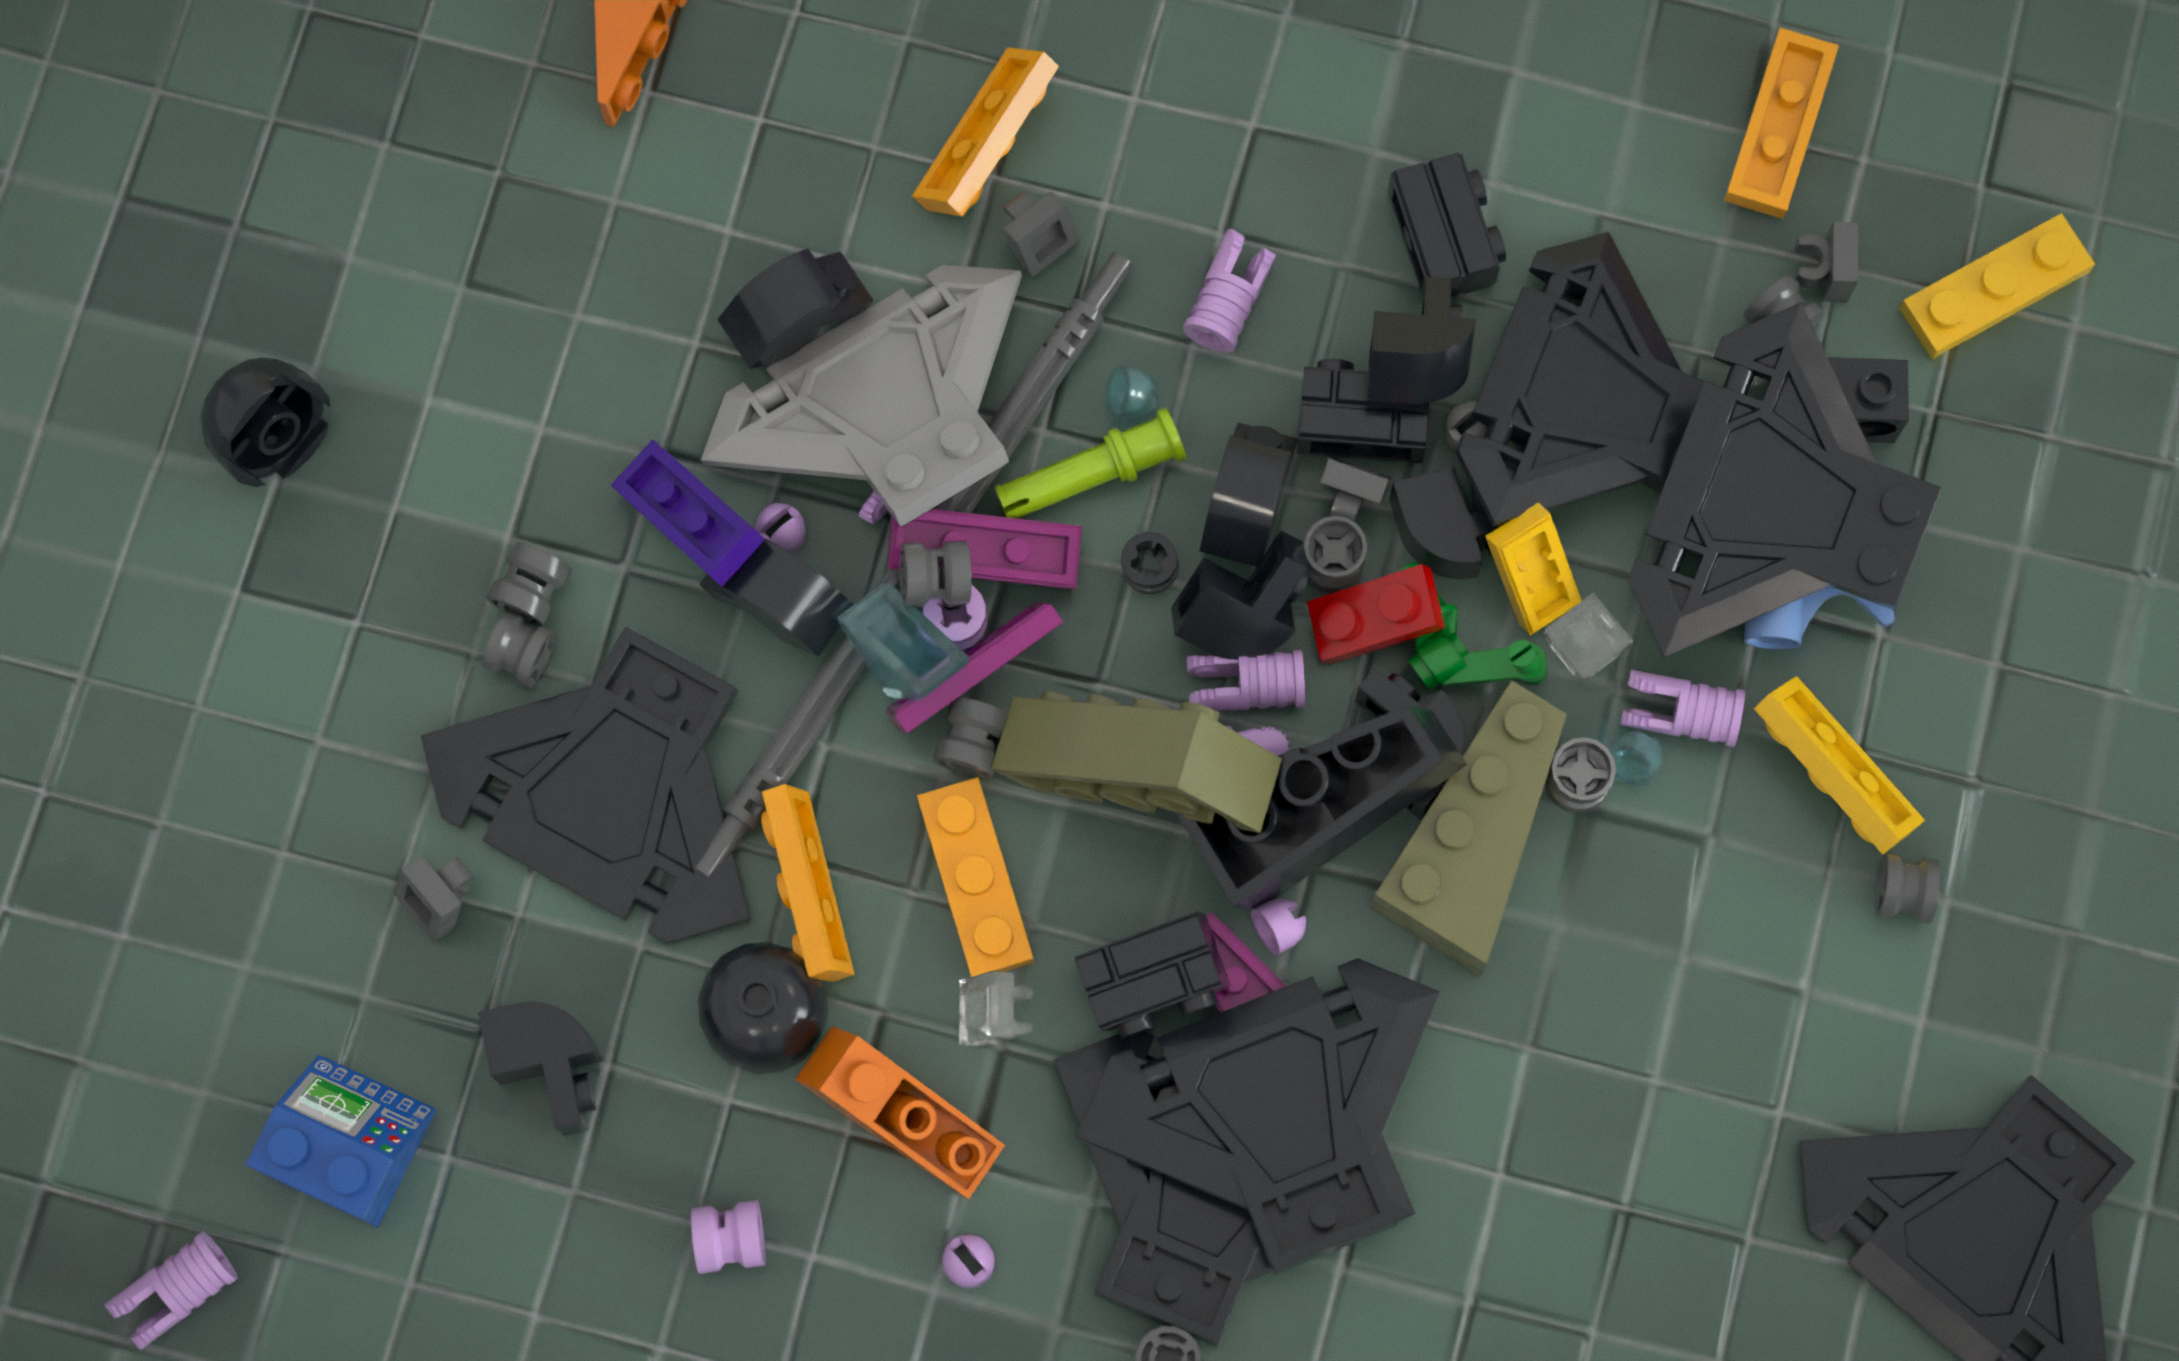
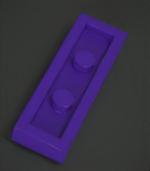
(687, 512)

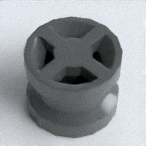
(1781, 296)
(519, 649)
(1907, 888)

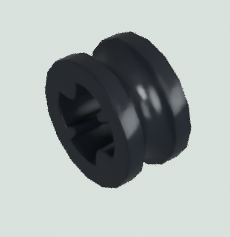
(1168, 565)

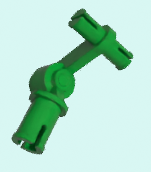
(1448, 662)

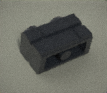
(1444, 224)
(1344, 424)
(1153, 974)

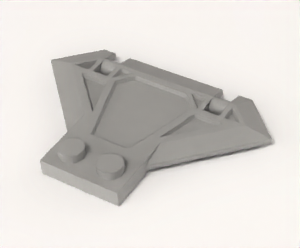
(883, 396)

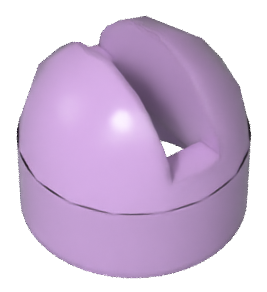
(791, 534)
(1277, 925)
(958, 1272)

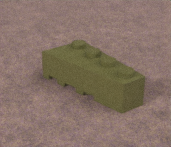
(1137, 757)
(1469, 845)

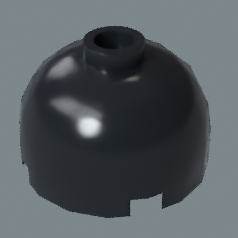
(263, 419)
(762, 1008)

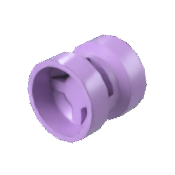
(728, 1237)

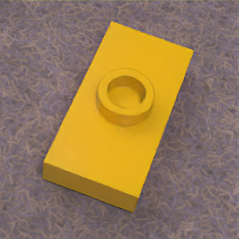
(1533, 568)

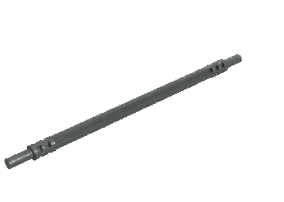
(844, 663)

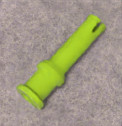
(1119, 456)

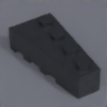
(1328, 802)

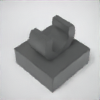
(1039, 231)
(1836, 258)
(1353, 485)
(432, 895)

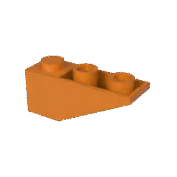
(625, 40)
(899, 1110)

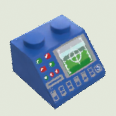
(342, 1139)

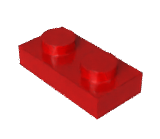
(1375, 614)

